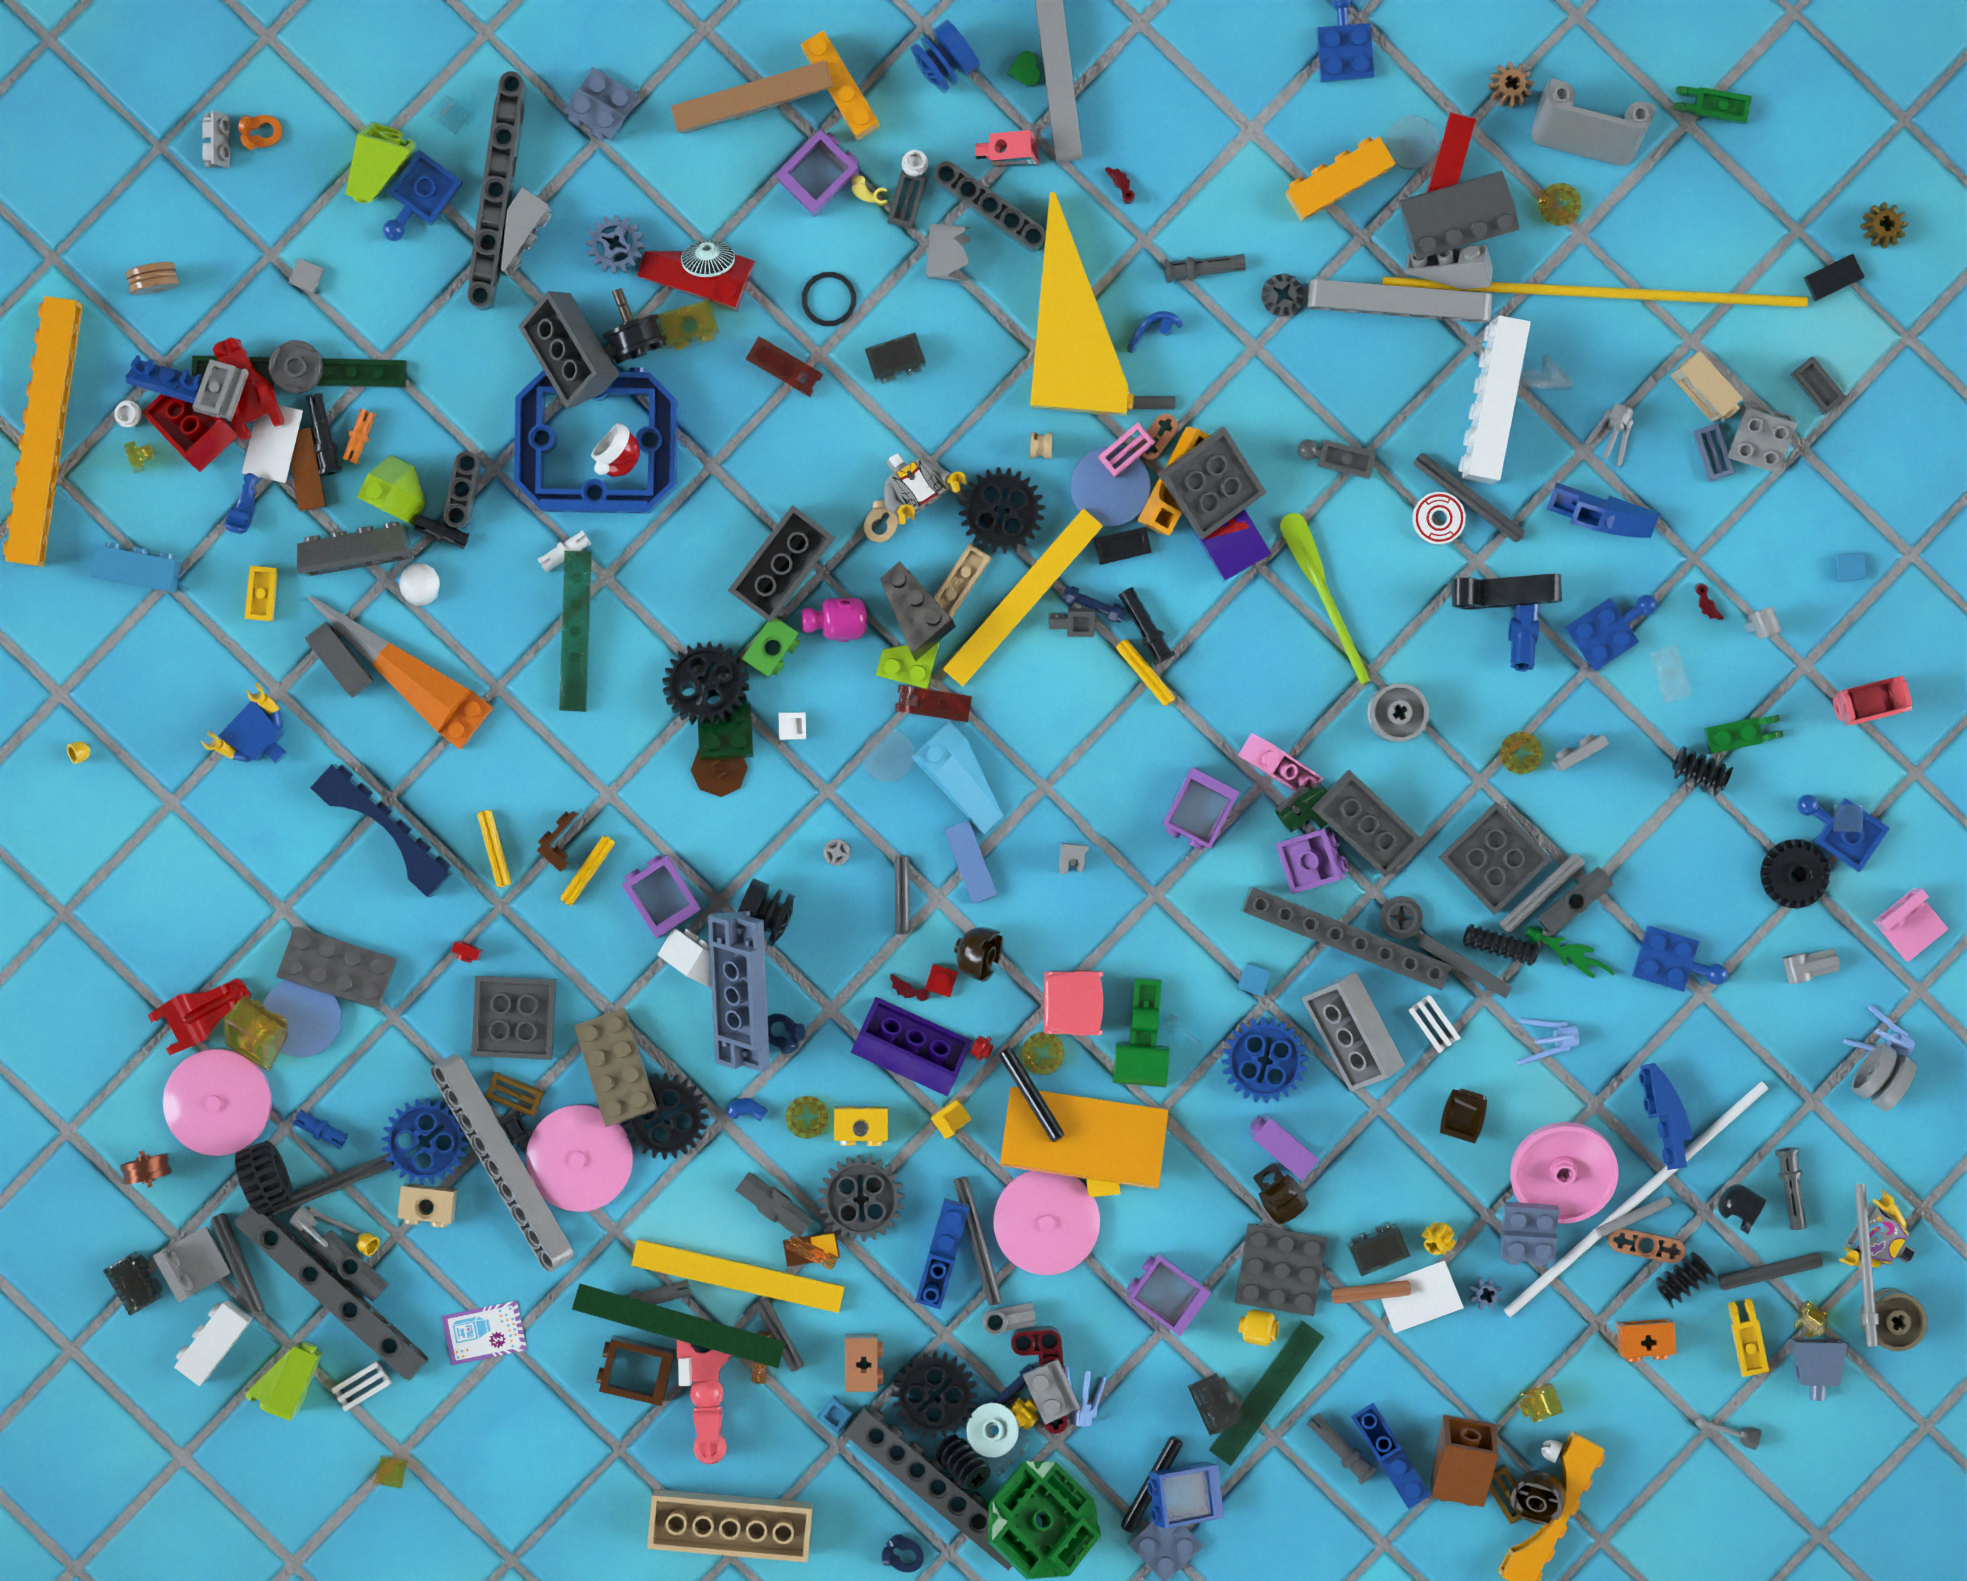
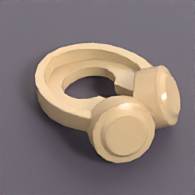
(892, 522)

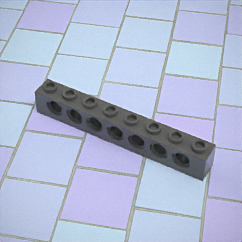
(1346, 938)
(920, 1484)

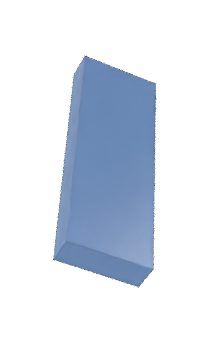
(970, 862)

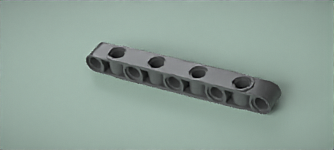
(499, 170)
(332, 1292)

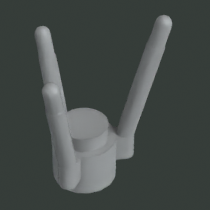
(1619, 420)
(305, 1221)

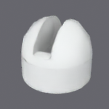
(1551, 1450)

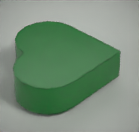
(1025, 69)

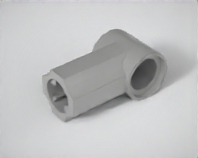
(1763, 623)
(1804, 966)
(1012, 1318)

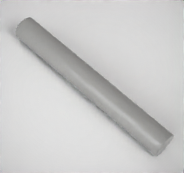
(1633, 1216)

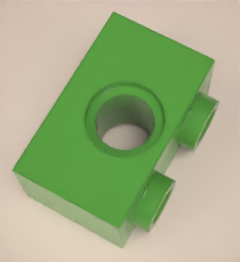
(757, 652)

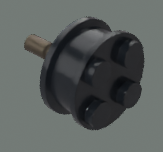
(634, 336)

